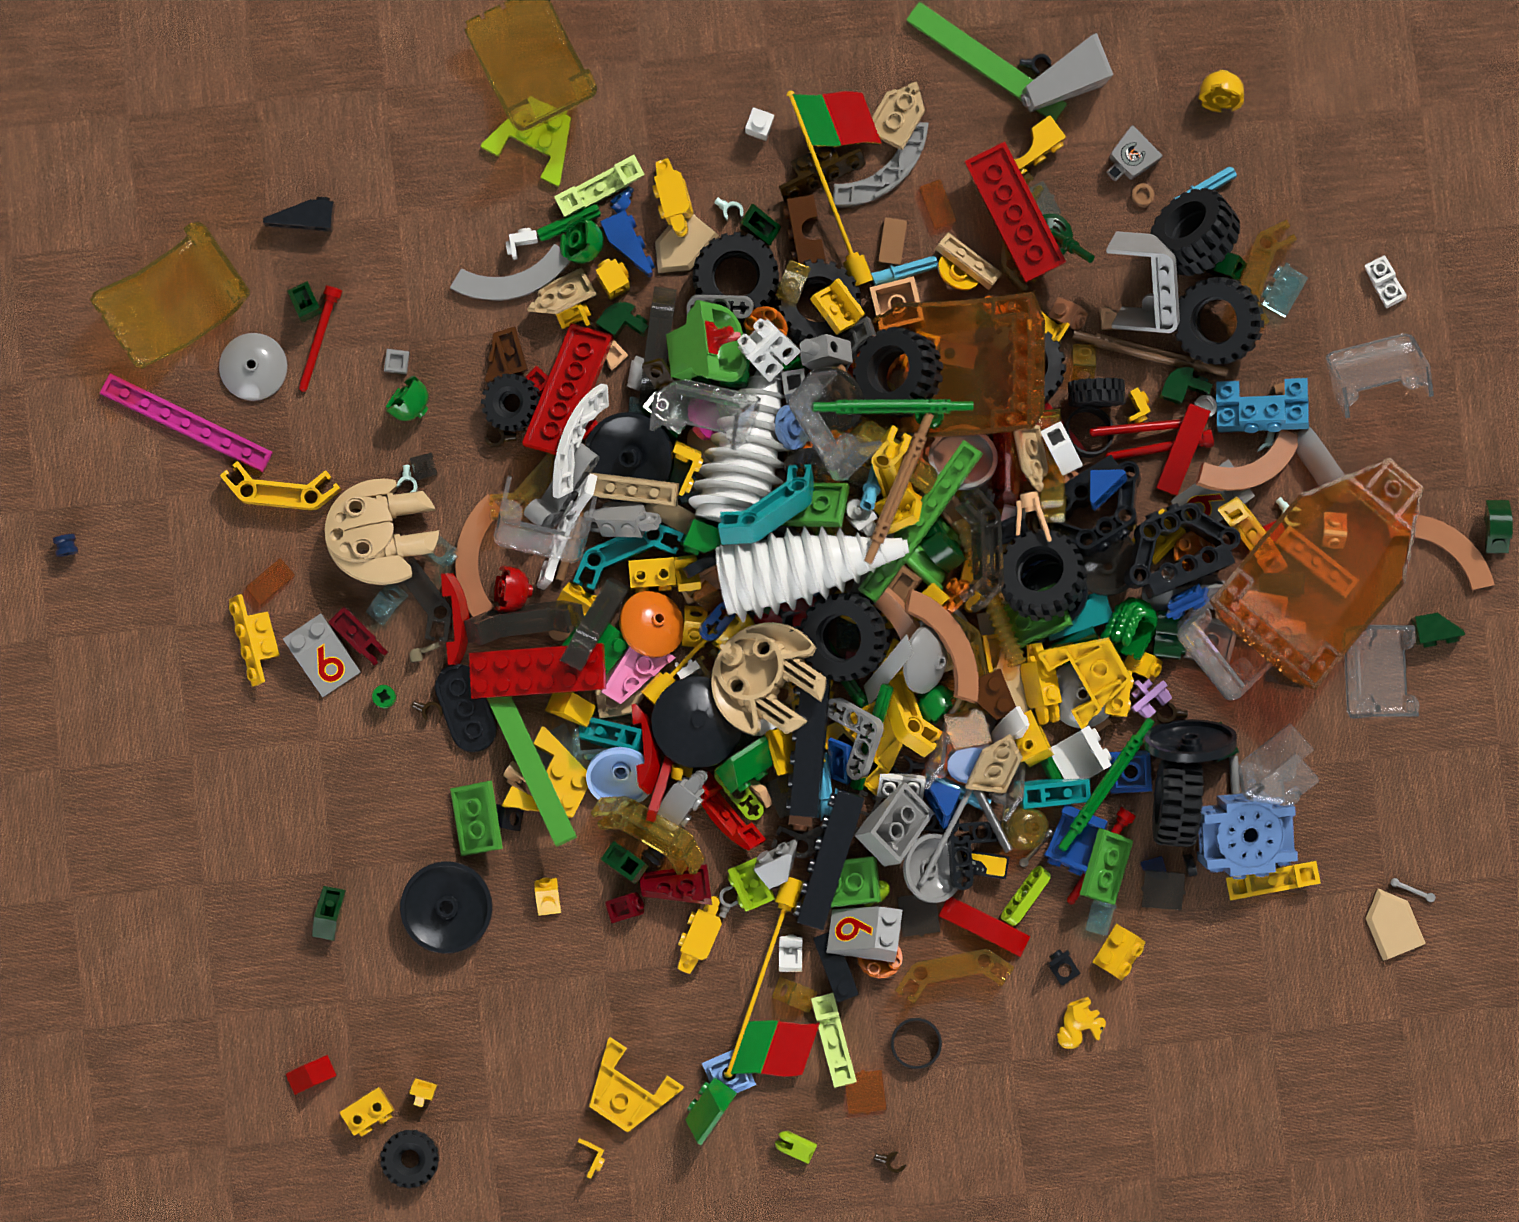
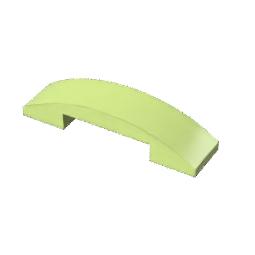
(600, 187)
(833, 1040)

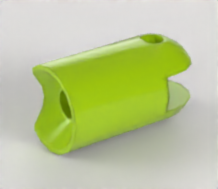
(798, 1148)

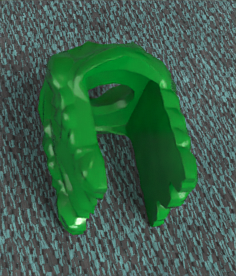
(1131, 627)

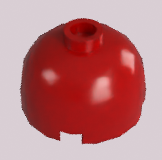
(511, 589)

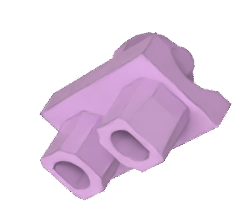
(1159, 692)

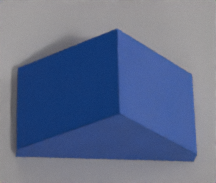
(1104, 484)
(838, 759)
(942, 801)

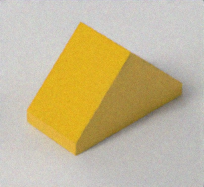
(571, 707)

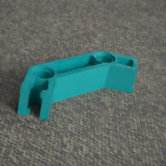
(770, 511)
(622, 549)

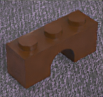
(801, 211)

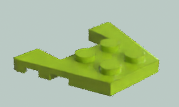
(548, 139)

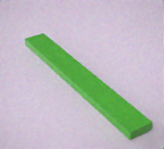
(976, 55)
(932, 506)
(532, 769)

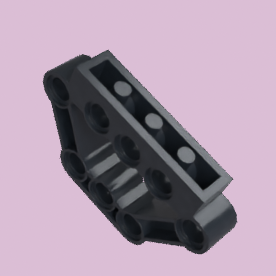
(1126, 506)
(1203, 526)

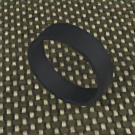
(1103, 416)
(939, 1047)

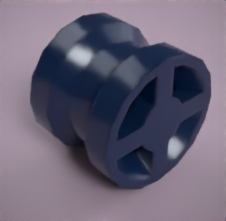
(65, 545)

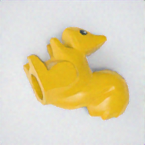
(1077, 1019)

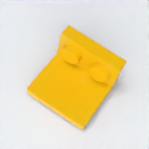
(684, 453)
(780, 748)

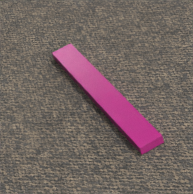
(186, 423)

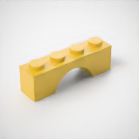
(1045, 138)

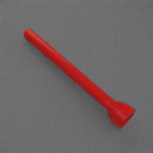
(331, 296)
(1134, 428)
(1205, 441)
(1123, 819)

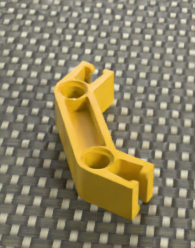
(888, 459)
(280, 493)
(906, 716)

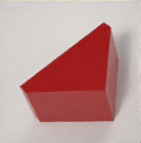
(311, 1074)

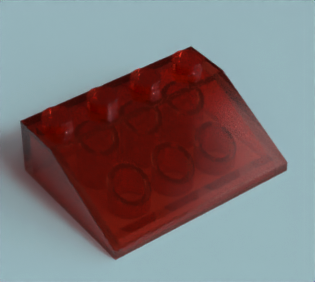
(1008, 476)

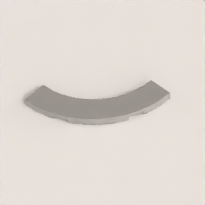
(886, 178)
(514, 285)

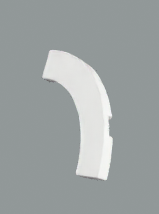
(585, 411)
(574, 509)

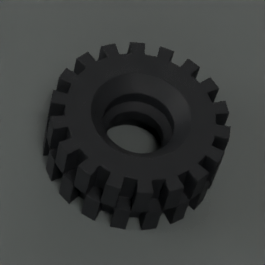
(1096, 392)
(495, 402)
(392, 1153)

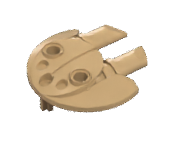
(374, 532)
(763, 676)

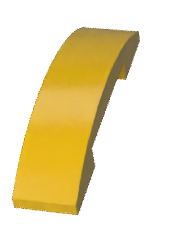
(1242, 519)
(1283, 879)

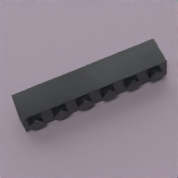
(808, 755)
(829, 858)

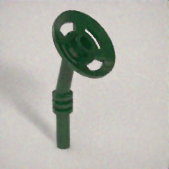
(1065, 238)

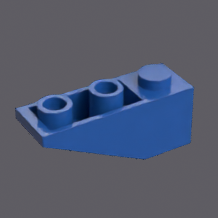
(623, 239)

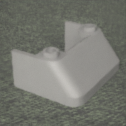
(1161, 307)

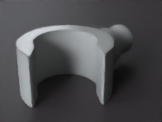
(725, 907)

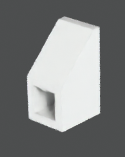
(1061, 448)

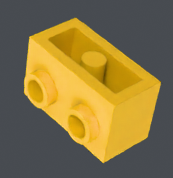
(613, 277)
(652, 574)
(1034, 744)
(367, 1111)

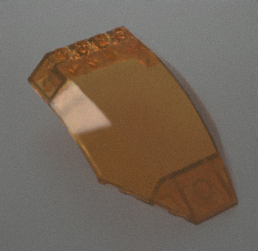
(988, 355)
(1324, 571)

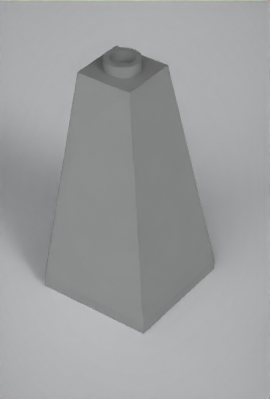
(1073, 75)

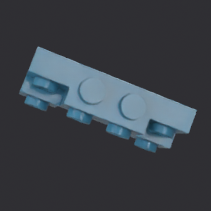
(1262, 412)

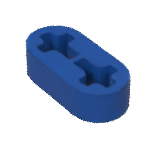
(713, 618)

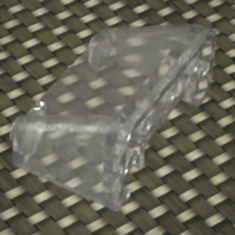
(1378, 673)

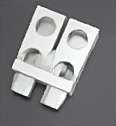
(762, 343)

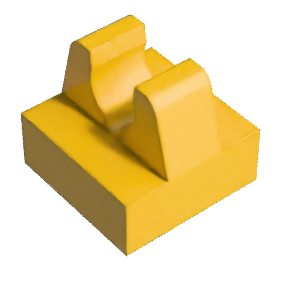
(422, 1090)

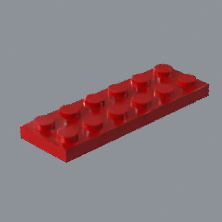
(1015, 212)
(569, 381)
(533, 672)

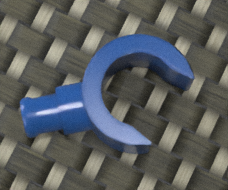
(622, 200)

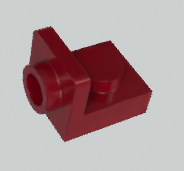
(625, 907)

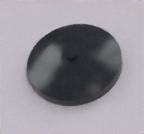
(630, 448)
(690, 725)
(1190, 740)
(446, 907)

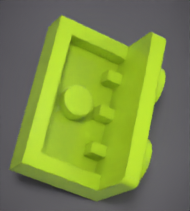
(749, 886)

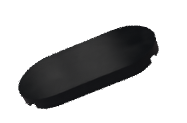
(467, 718)

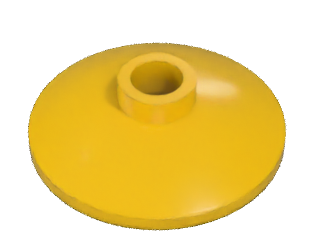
(955, 276)

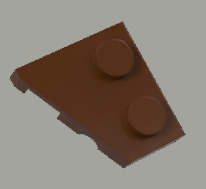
(505, 355)
(995, 695)

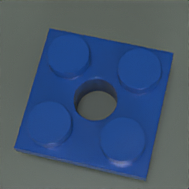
(1190, 598)
(1141, 782)

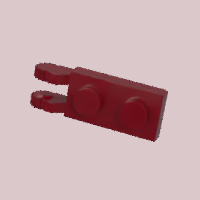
(356, 633)

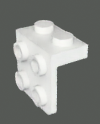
(1081, 755)

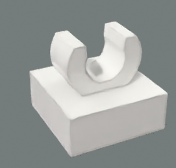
(691, 670)

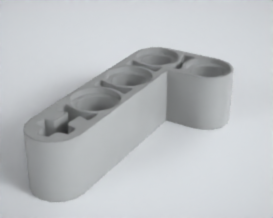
(548, 509)

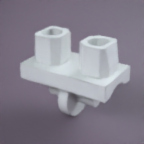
(860, 518)

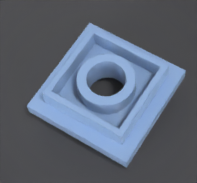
(715, 1067)

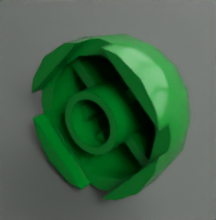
(582, 241)
(409, 401)
(935, 703)

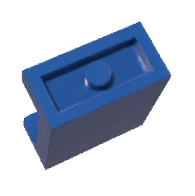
(1080, 850)

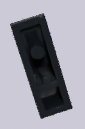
(308, 215)
(836, 970)

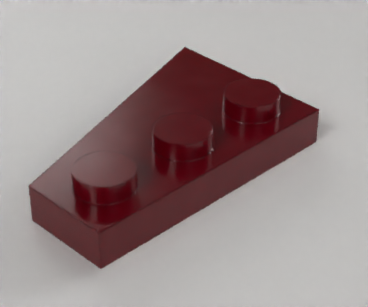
(684, 887)

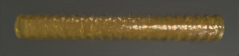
(995, 607)

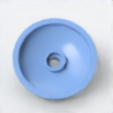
(606, 778)

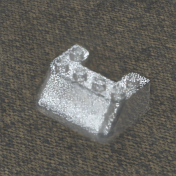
(838, 456)
(1229, 679)

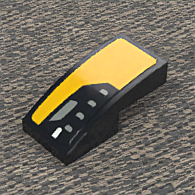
(989, 864)

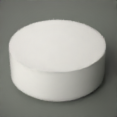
(1207, 402)

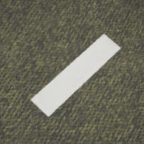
(888, 669)

